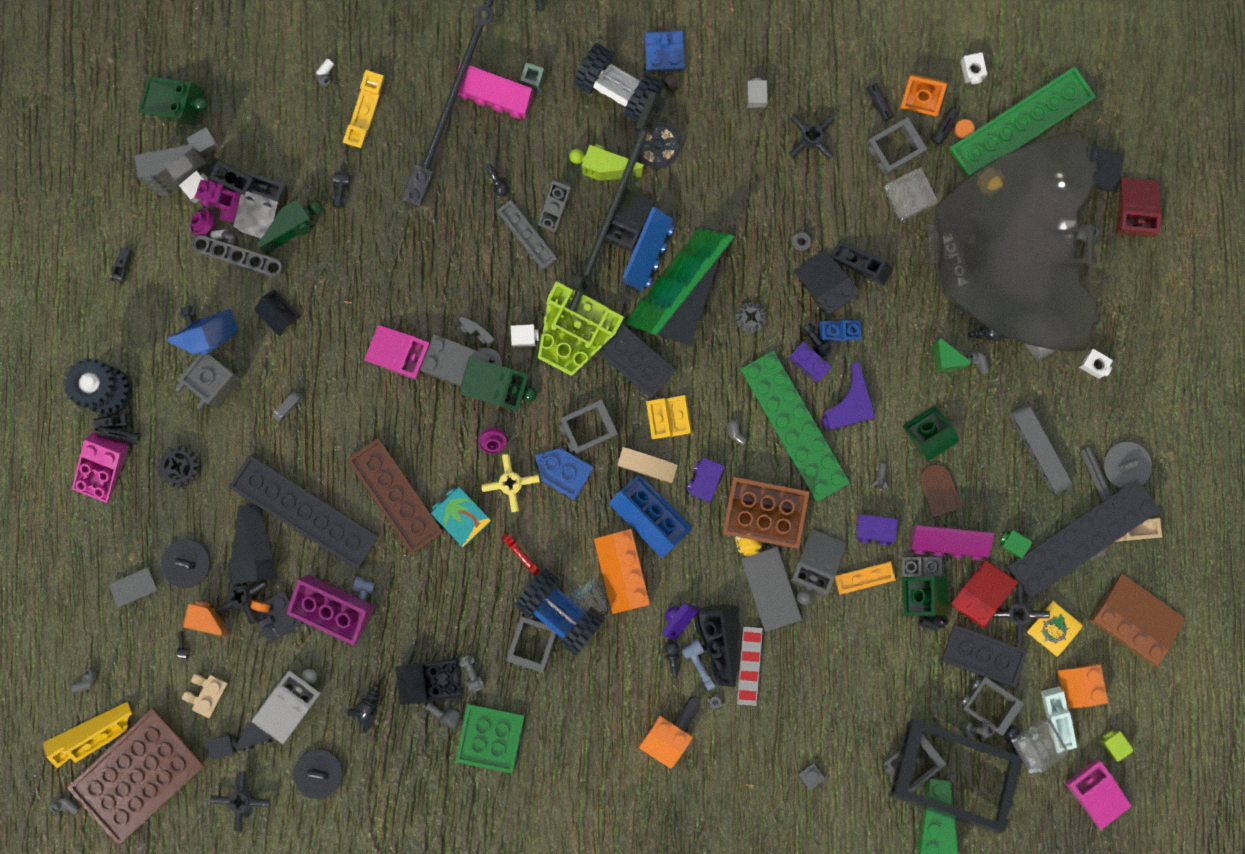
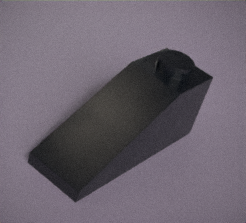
(862, 263)

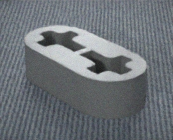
(287, 406)

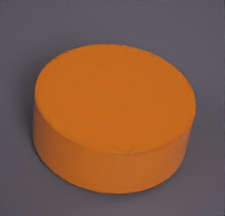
(964, 128)
(260, 606)

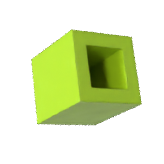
(1116, 745)

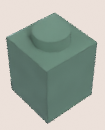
(532, 76)

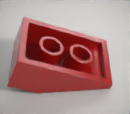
(984, 594)

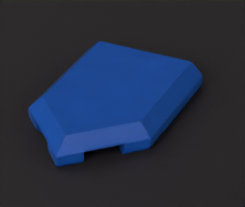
(563, 471)

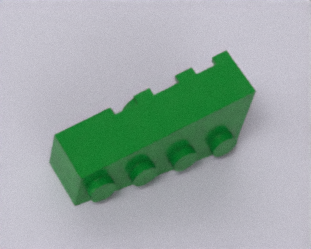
(937, 831)

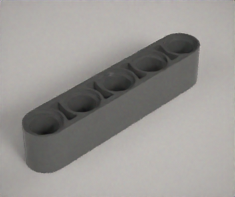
(230, 252)
(1040, 449)

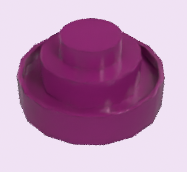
(202, 222)
(492, 440)

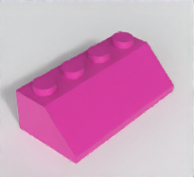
(496, 92)

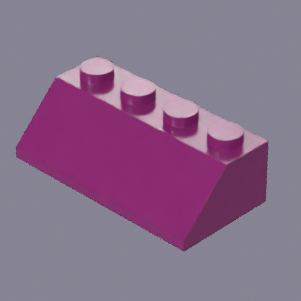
(950, 542)
(330, 609)

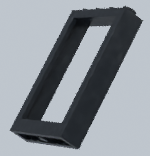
(906, 764)

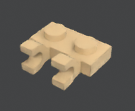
(209, 696)

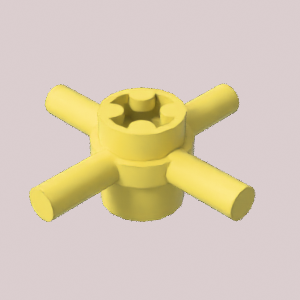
(516, 487)

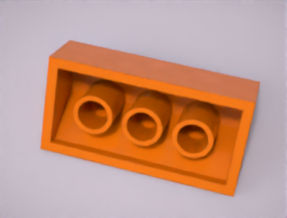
(621, 571)

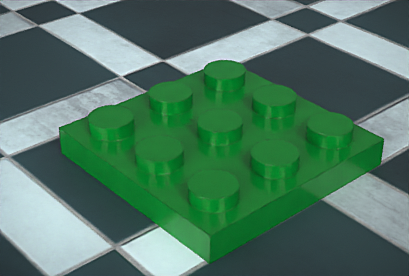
(489, 738)

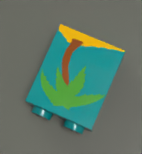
(460, 516)

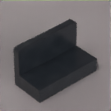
(276, 312)

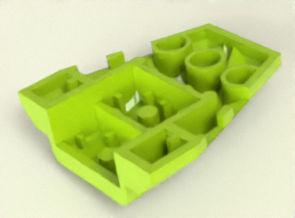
(573, 336)

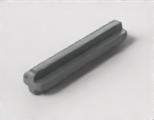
(1096, 473)

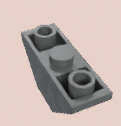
(555, 205)

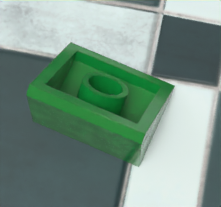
(948, 358)

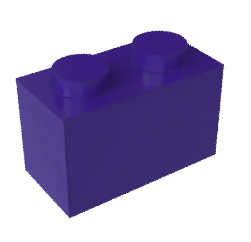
(810, 362)
(705, 480)
(876, 529)

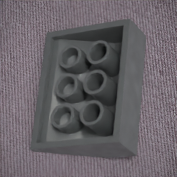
(168, 168)

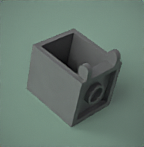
(209, 380)

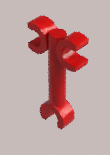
(521, 555)

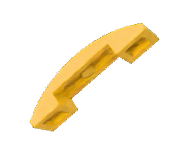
(364, 109)

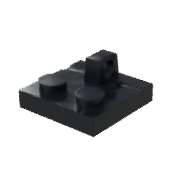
(276, 621)

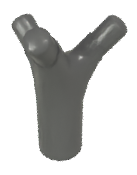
(881, 478)

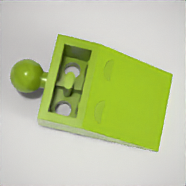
(603, 164)

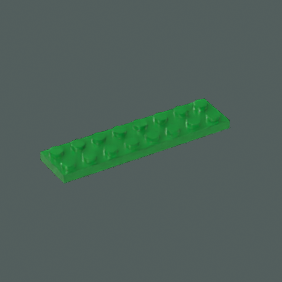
(1023, 121)
(794, 426)

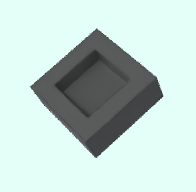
(811, 776)

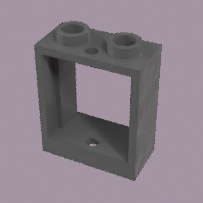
(912, 137)
(605, 418)
(540, 667)
(1008, 715)
(933, 755)

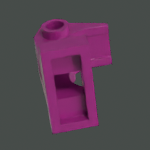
(212, 194)

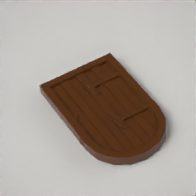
(939, 490)

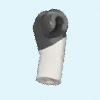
(322, 73)
(224, 234)

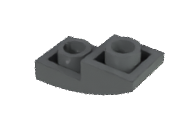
(472, 328)
(922, 566)

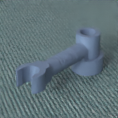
(363, 587)
(692, 651)

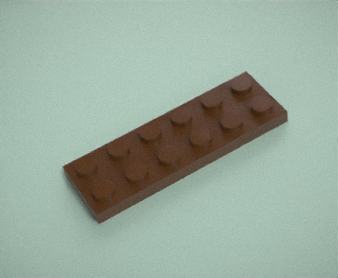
(395, 496)

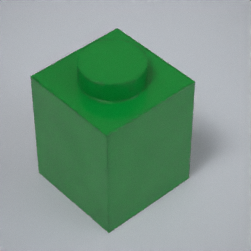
(1015, 544)

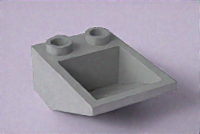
(284, 707)

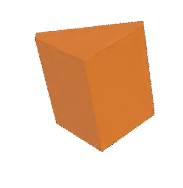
(923, 94)

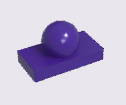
(678, 619)

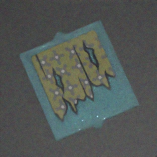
(588, 596)

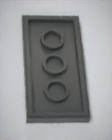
(771, 589)

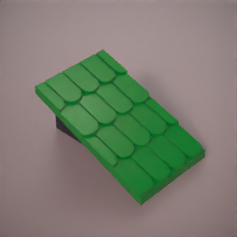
(679, 296)

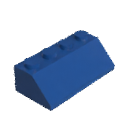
(647, 250)
(205, 333)
(650, 515)

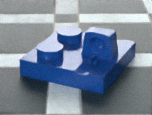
(664, 51)

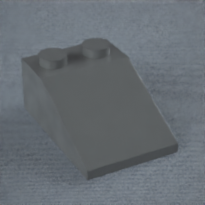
(448, 360)

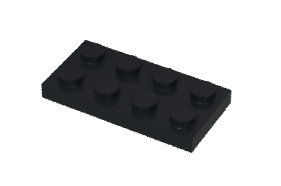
(636, 361)
(984, 656)

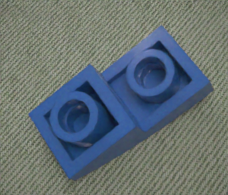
(840, 330)

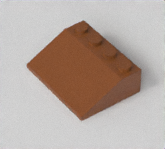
(766, 512)
(1137, 620)

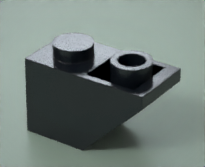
(252, 735)

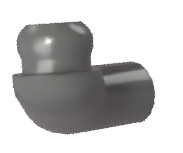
(980, 360)
(734, 432)
(86, 683)
(64, 804)

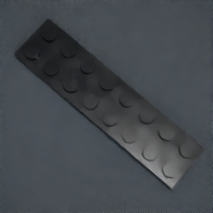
(303, 512)
(1084, 538)

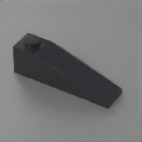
(251, 550)
(720, 632)

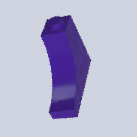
(855, 405)

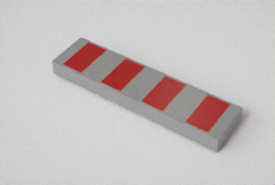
(749, 666)

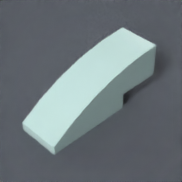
(1057, 711)

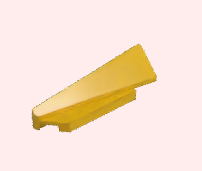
(88, 736)

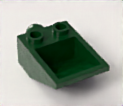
(173, 100)
(288, 224)
(492, 384)

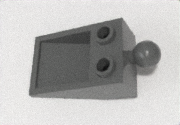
(819, 563)

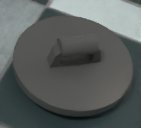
(1127, 463)

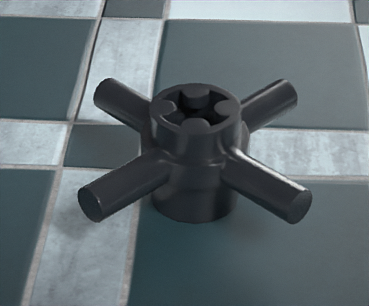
(811, 129)
(241, 601)
(1028, 614)
(245, 796)

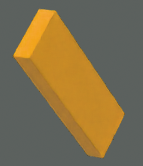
(864, 578)

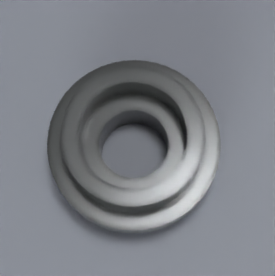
(801, 235)

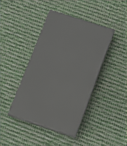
(133, 587)

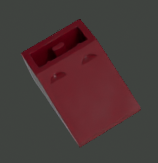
(1139, 207)

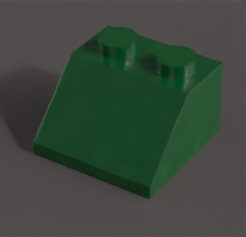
(931, 433)
(925, 596)

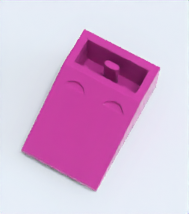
(397, 352)
(99, 467)
(1098, 793)

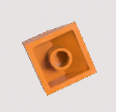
(205, 619)
(1083, 686)
(665, 742)

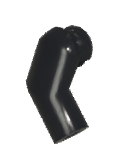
(934, 623)

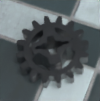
(174, 459)

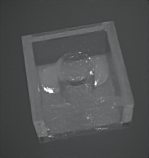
(910, 194)
(1040, 746)

